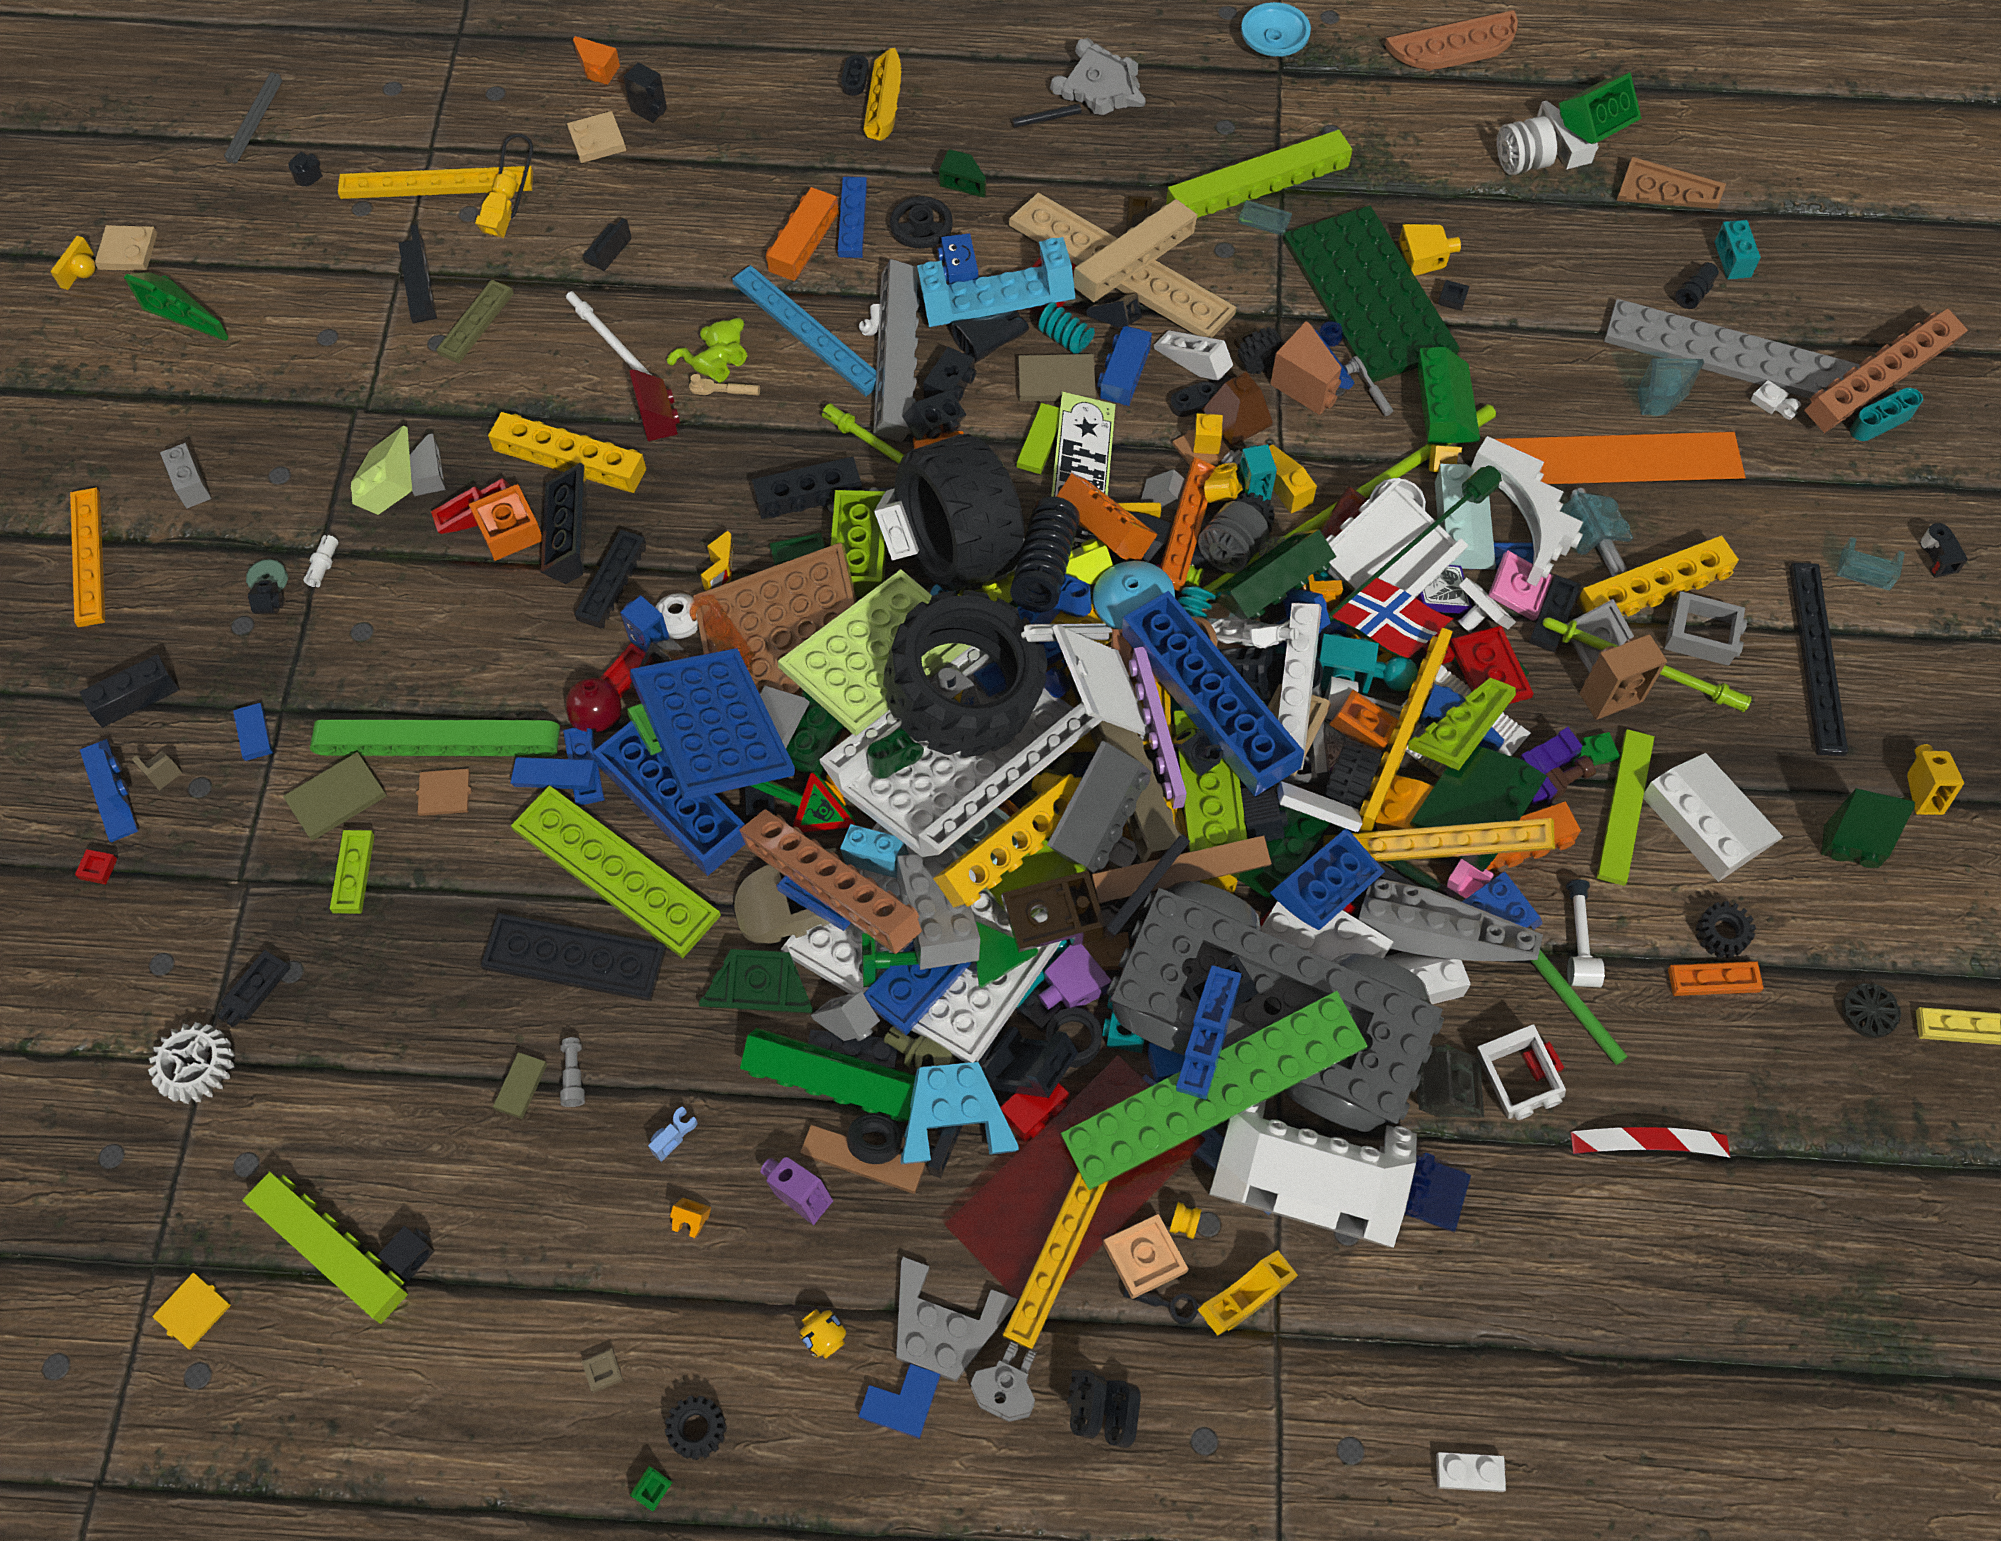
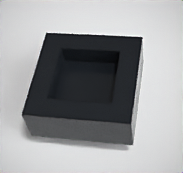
(1453, 295)

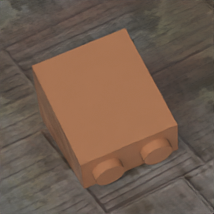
(1307, 370)

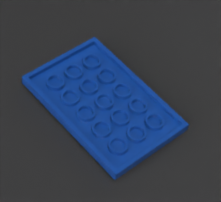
(711, 723)

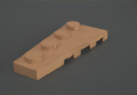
(1667, 186)

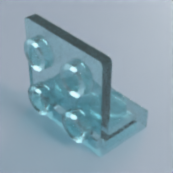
(1599, 518)

